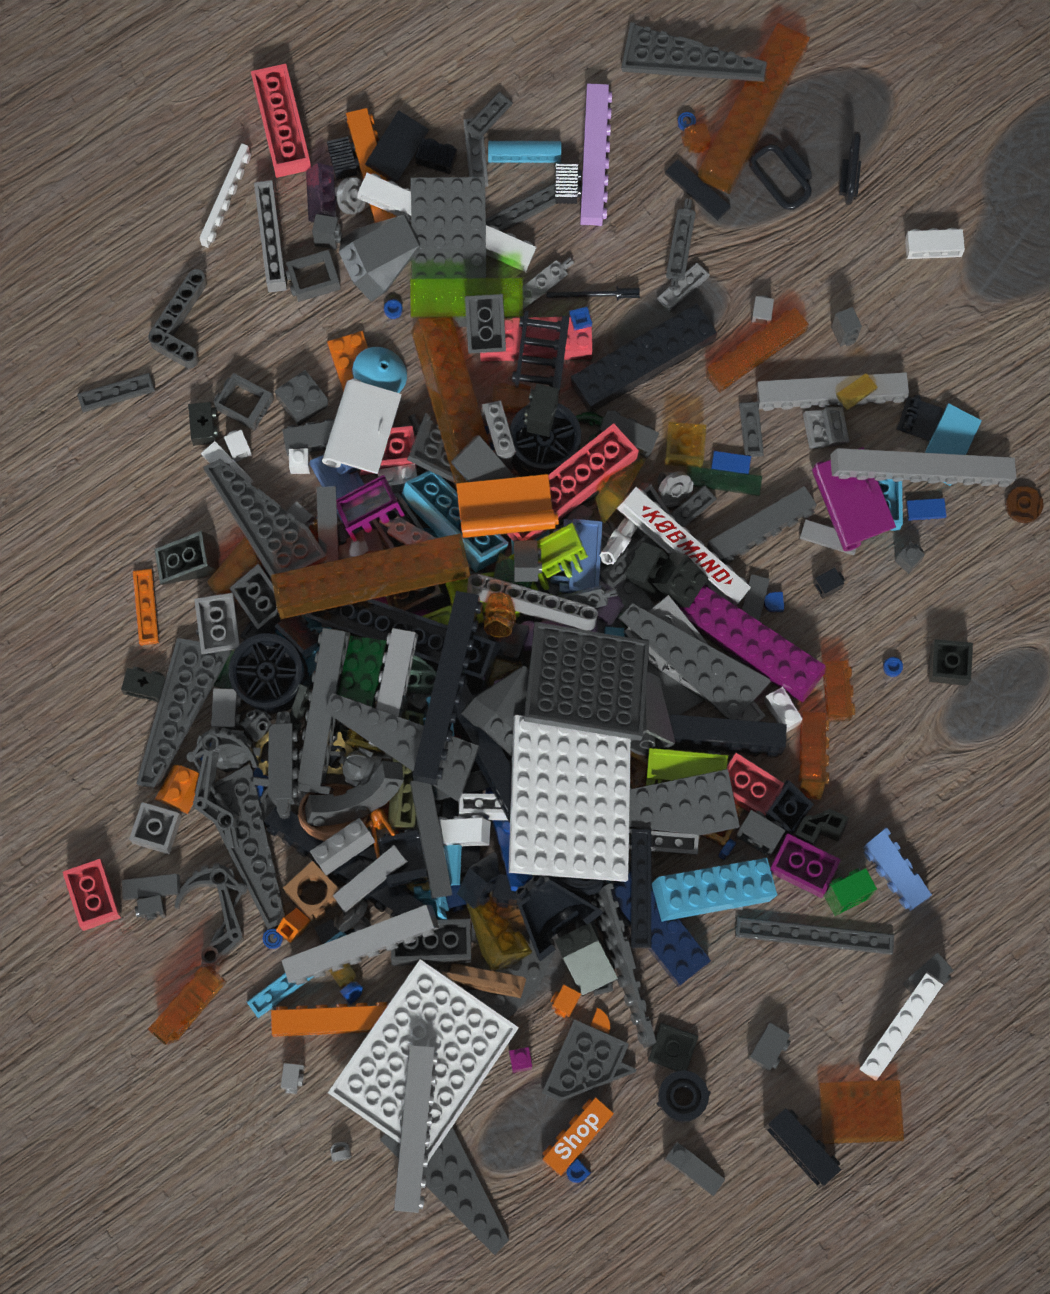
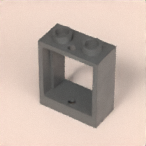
(315, 290)
(259, 411)

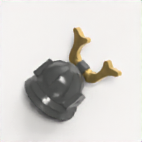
(234, 759)
(356, 765)

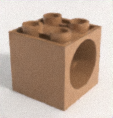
(294, 891)

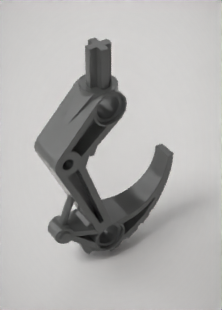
(205, 789)
(220, 943)

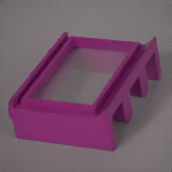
(366, 504)

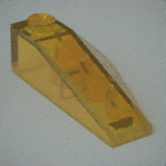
(615, 489)
(496, 939)

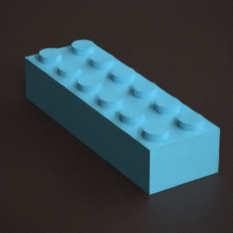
(439, 508)
(714, 889)

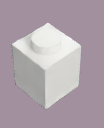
(237, 445)
(299, 461)

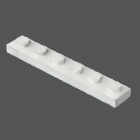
(223, 200)
(901, 1026)

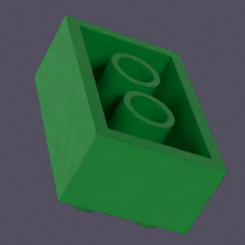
(849, 892)

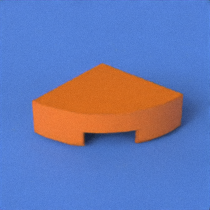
(601, 1021)

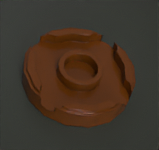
(1024, 504)

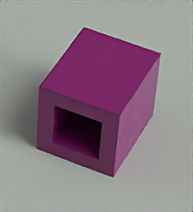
(520, 1060)

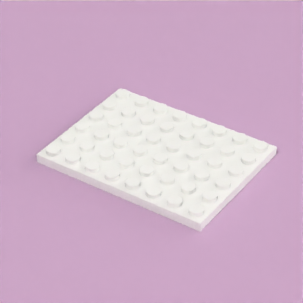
(569, 803)
(426, 1013)

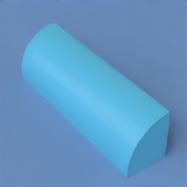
(524, 151)

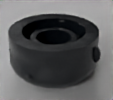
(694, 1084)

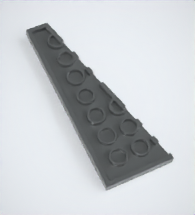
(402, 740)
(623, 963)

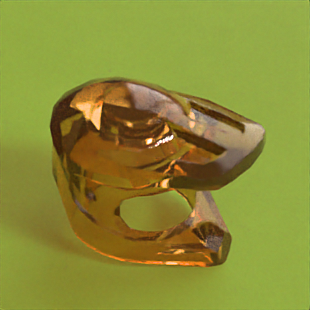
(499, 615)

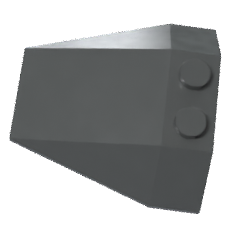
(378, 254)
(496, 707)

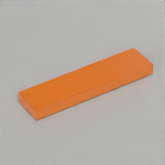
(145, 607)

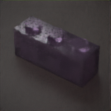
(320, 191)

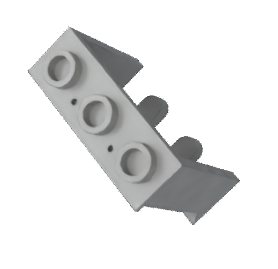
(494, 417)

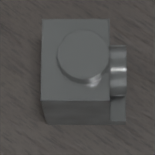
(150, 908)

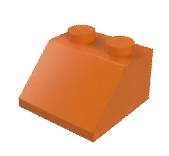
(179, 788)

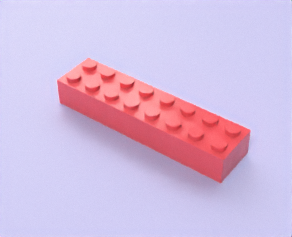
(584, 472)

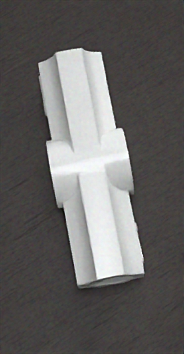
(618, 541)

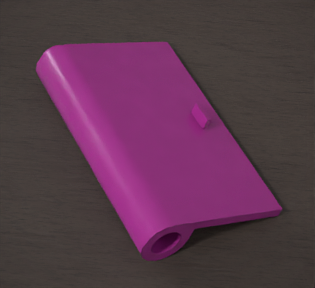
(853, 505)

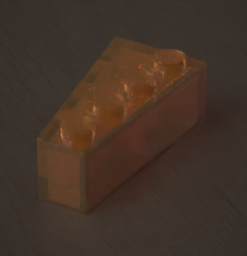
(234, 568)
(813, 754)
(187, 1005)

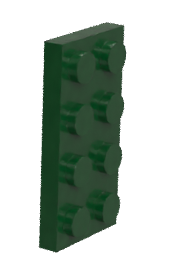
(362, 669)

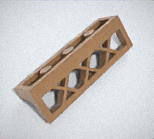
(486, 980)

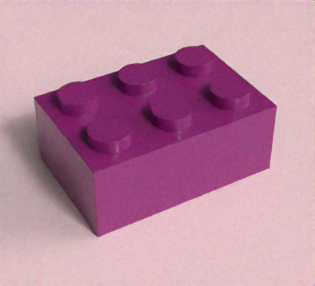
(804, 865)

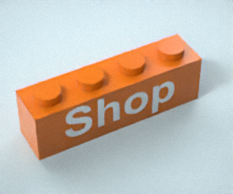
(578, 1136)

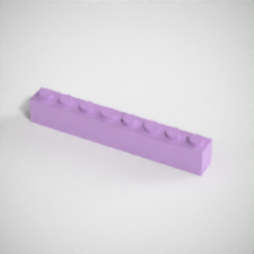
(595, 154)

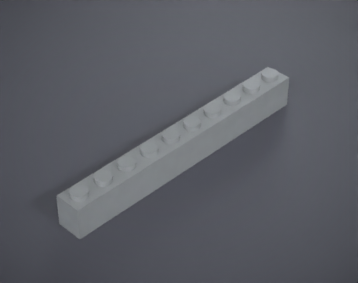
(923, 467)

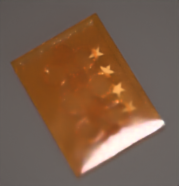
(861, 1112)

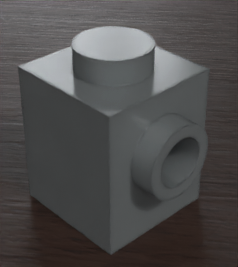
(910, 557)

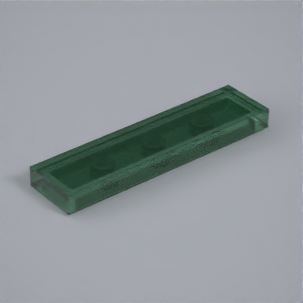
(725, 480)

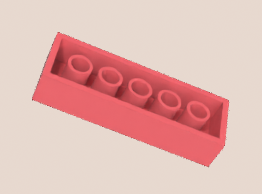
(281, 120)
(577, 344)

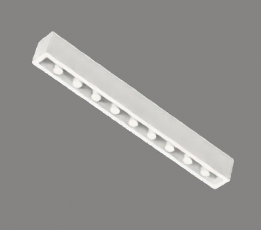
(398, 202)

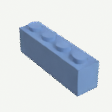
(896, 870)

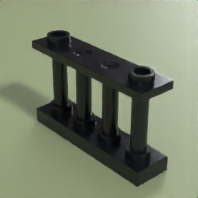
(558, 344)

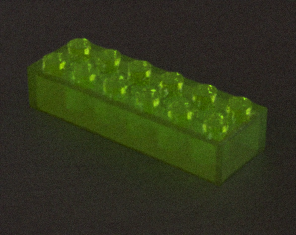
(447, 296)

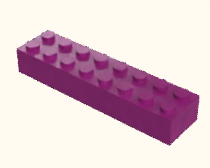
(754, 644)

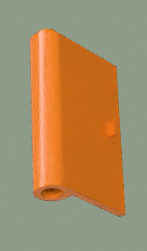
(505, 506)

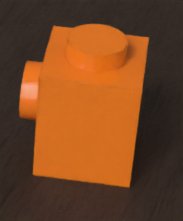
(293, 925)
(565, 1001)

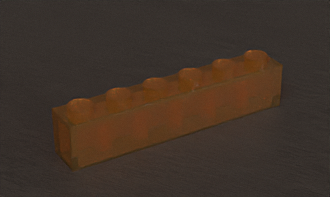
(756, 350)

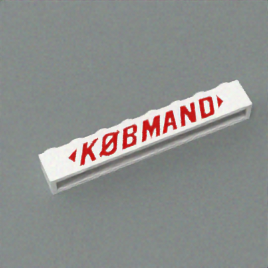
(677, 539)

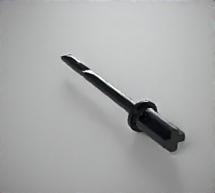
(620, 293)

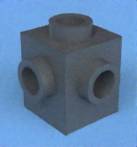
(256, 724)

